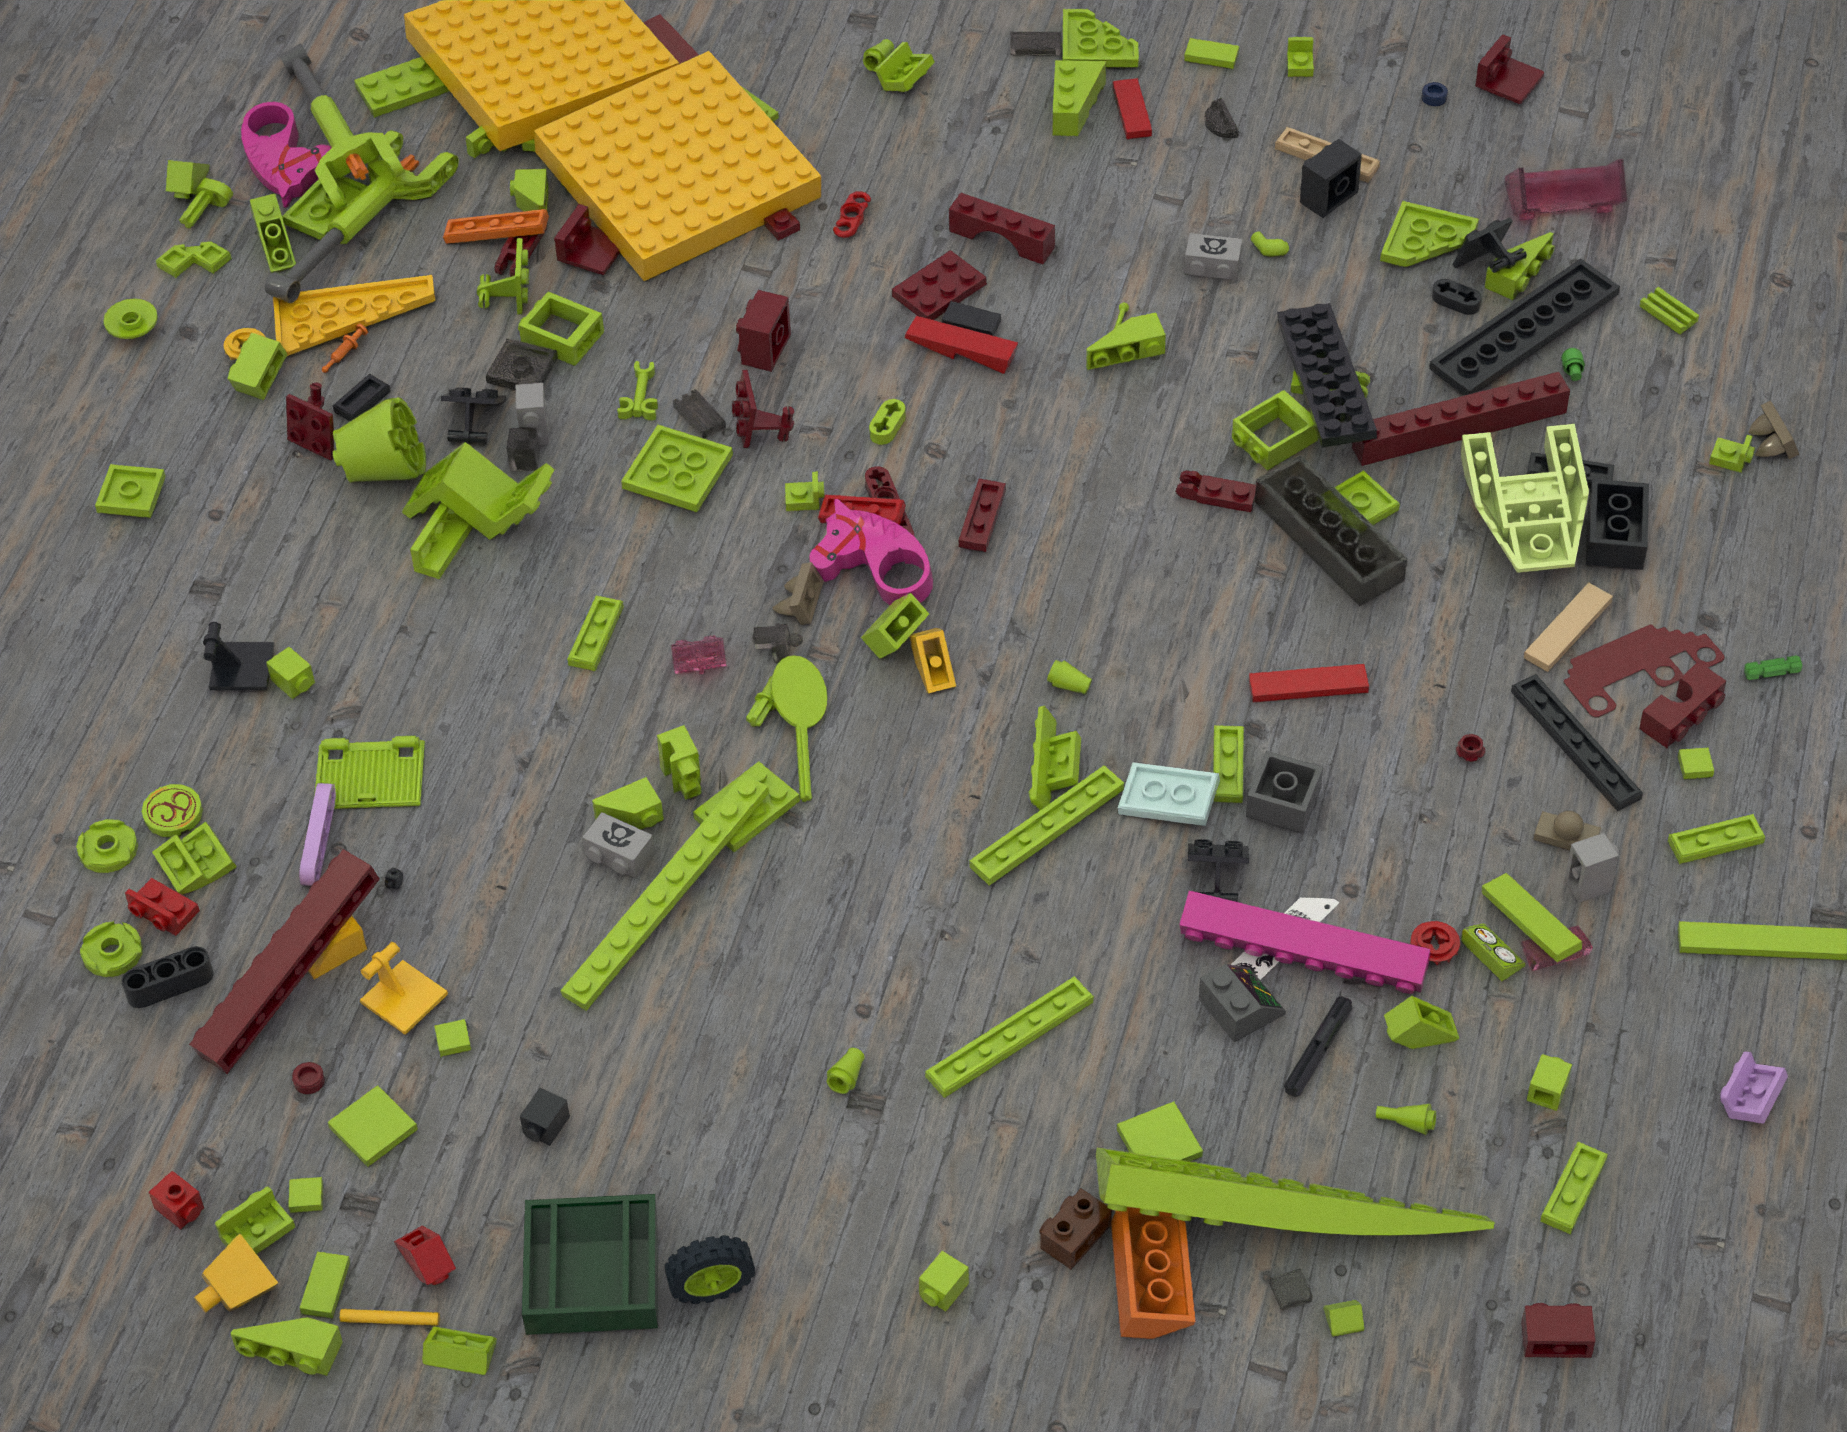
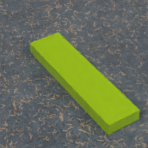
(1531, 917)

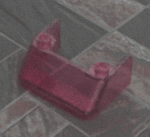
(1566, 190)

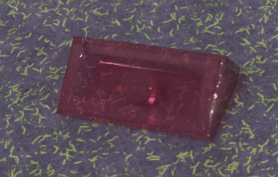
(1540, 959)

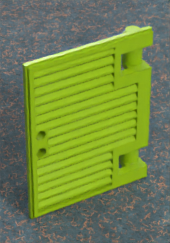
(373, 772)

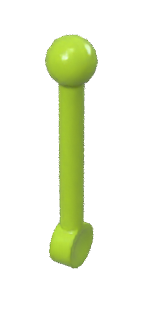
(1123, 307)

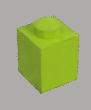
(290, 672)
(1549, 1082)
(943, 1281)

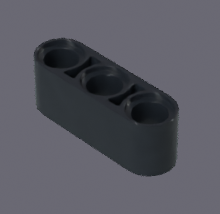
(167, 977)

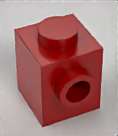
(176, 1200)

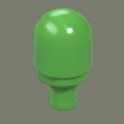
(1573, 363)

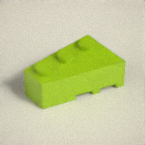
(1075, 93)

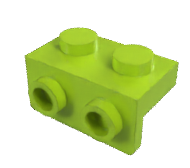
(903, 68)
(257, 1220)

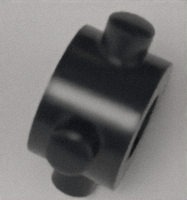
(393, 878)

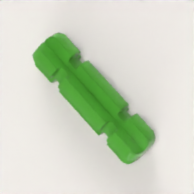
(1773, 667)

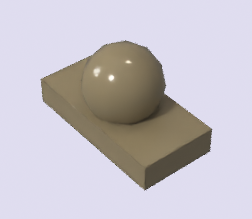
(1563, 829)

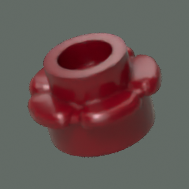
(1470, 748)

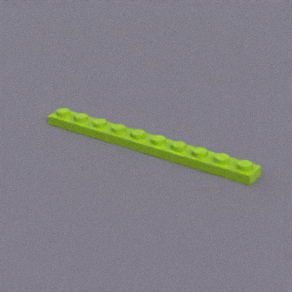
(664, 892)

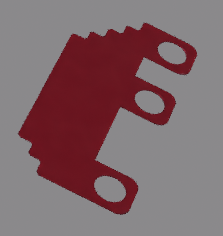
(1631, 653)

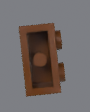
(1075, 1228)

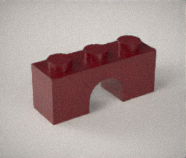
(1670, 720)

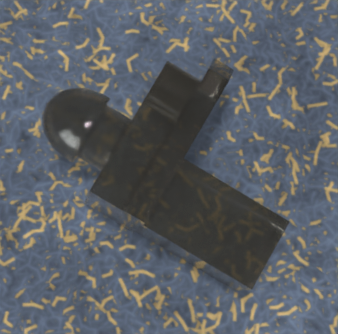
(777, 639)

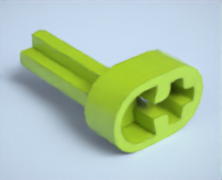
(207, 192)

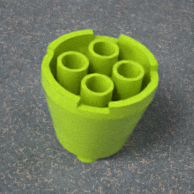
(381, 444)

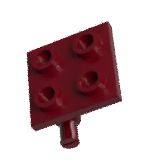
(752, 419)
(310, 424)

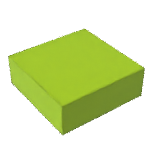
(1695, 763)
(452, 1037)
(305, 1194)

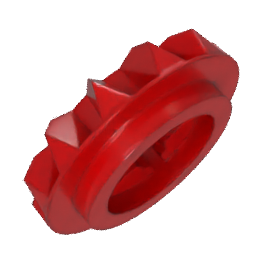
(1445, 936)

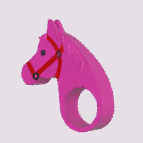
(276, 158)
(872, 540)

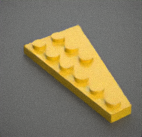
(336, 311)

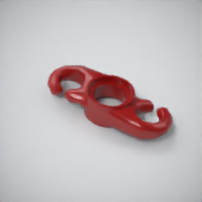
(852, 222)

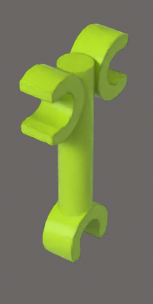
(640, 406)

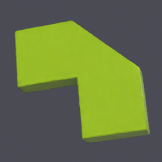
(180, 258)

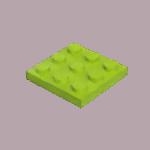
(677, 468)

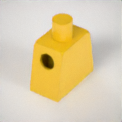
(235, 1278)

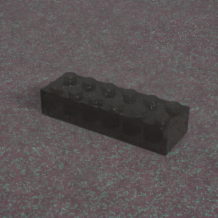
(1330, 530)

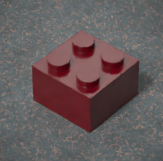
(764, 330)

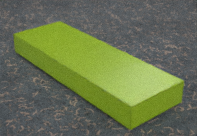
(595, 633)
(1229, 763)
(1716, 838)
(1574, 1187)

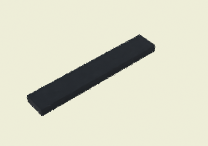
(1577, 742)

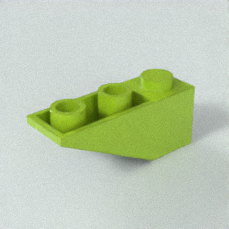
(272, 233)
(1516, 279)
(1130, 341)
(296, 1342)

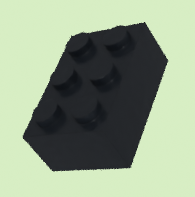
(1617, 524)

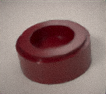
(308, 1078)

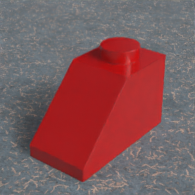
(426, 1255)

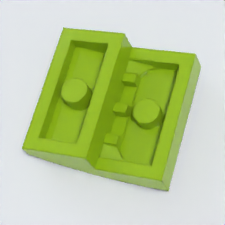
(194, 859)

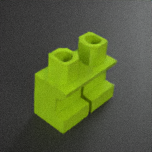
(681, 760)

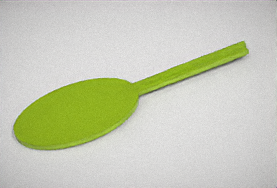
(801, 701)

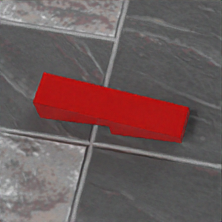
(953, 340)

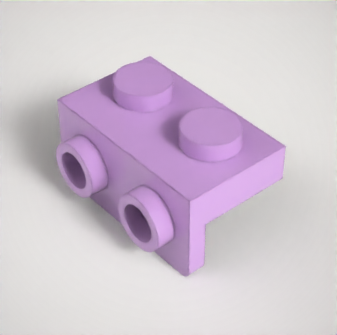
(1752, 1089)

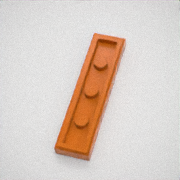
(496, 226)

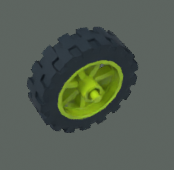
(709, 1269)

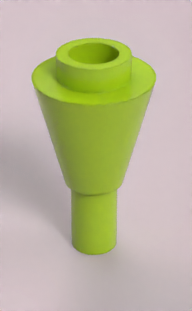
(1416, 1117)

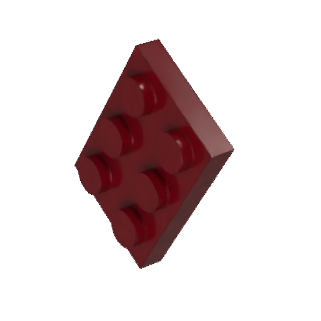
(937, 284)

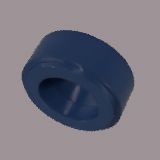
(1434, 94)

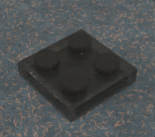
(520, 364)

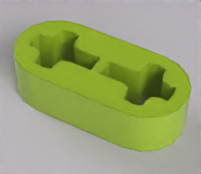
(883, 420)

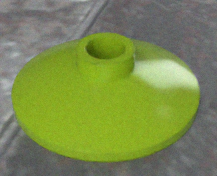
(130, 318)

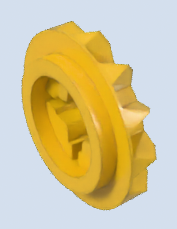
(235, 340)

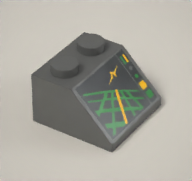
(1238, 1000)

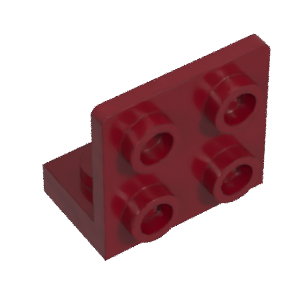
(1505, 75)
(583, 244)

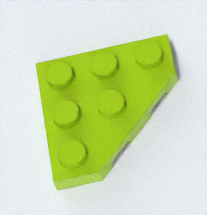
(1092, 40)
(1424, 234)

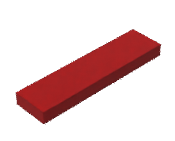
(1308, 683)

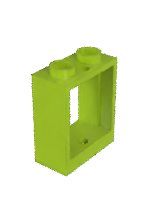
(580, 341)
(1291, 413)

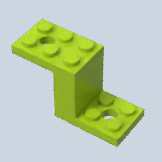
(479, 491)

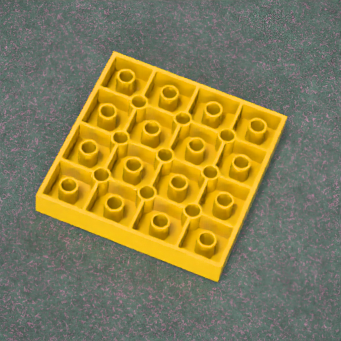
(533, 59)
(677, 164)

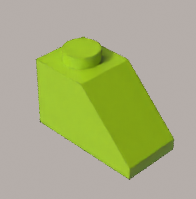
(184, 177)
(530, 189)
(633, 804)
(1420, 1024)

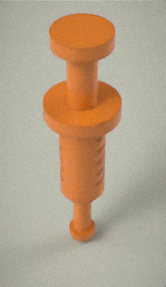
(349, 343)

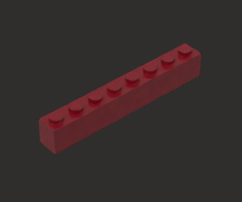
(1465, 415)
(284, 961)

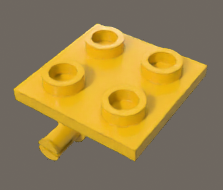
(402, 993)

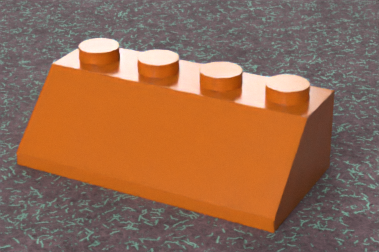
(1151, 1274)

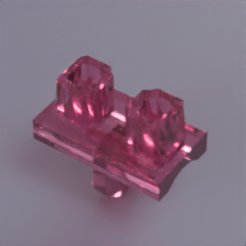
(698, 655)

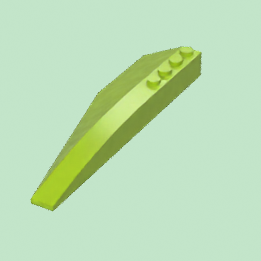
(1224, 1195)

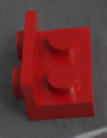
(161, 906)

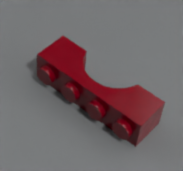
(1030, 236)

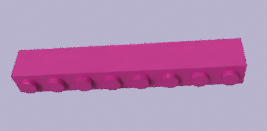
(1305, 942)

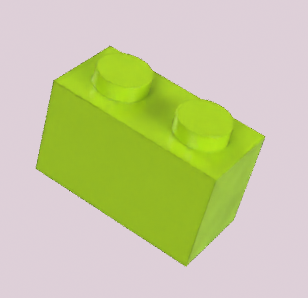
(257, 366)
(895, 625)

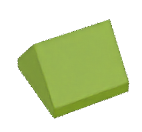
(1344, 1317)

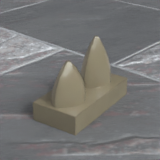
(1778, 442)
(806, 592)

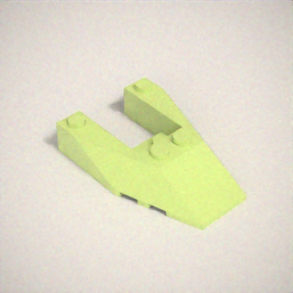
(1531, 514)

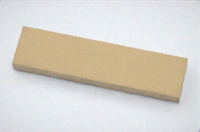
(1307, 146)
(1568, 627)

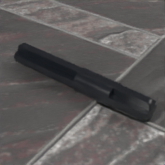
(1318, 1046)

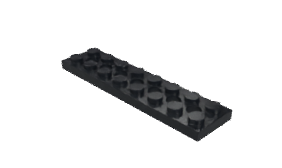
(1524, 314)
(1315, 381)

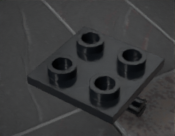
(1489, 240)
(464, 395)
(236, 663)
(1231, 852)

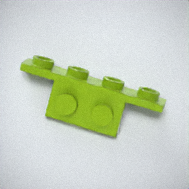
(1054, 759)

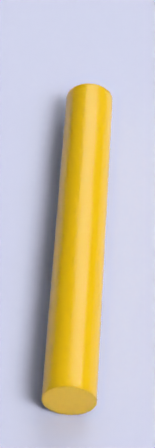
(389, 1317)

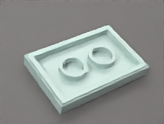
(1168, 794)

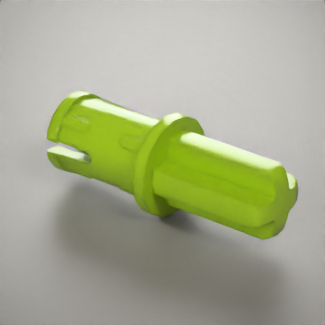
(761, 707)

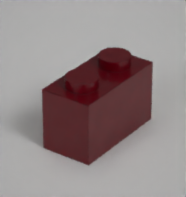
(1558, 1331)

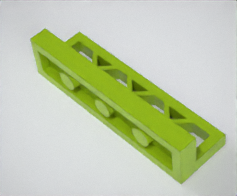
(439, 542)

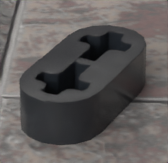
(1456, 296)

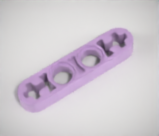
(317, 834)

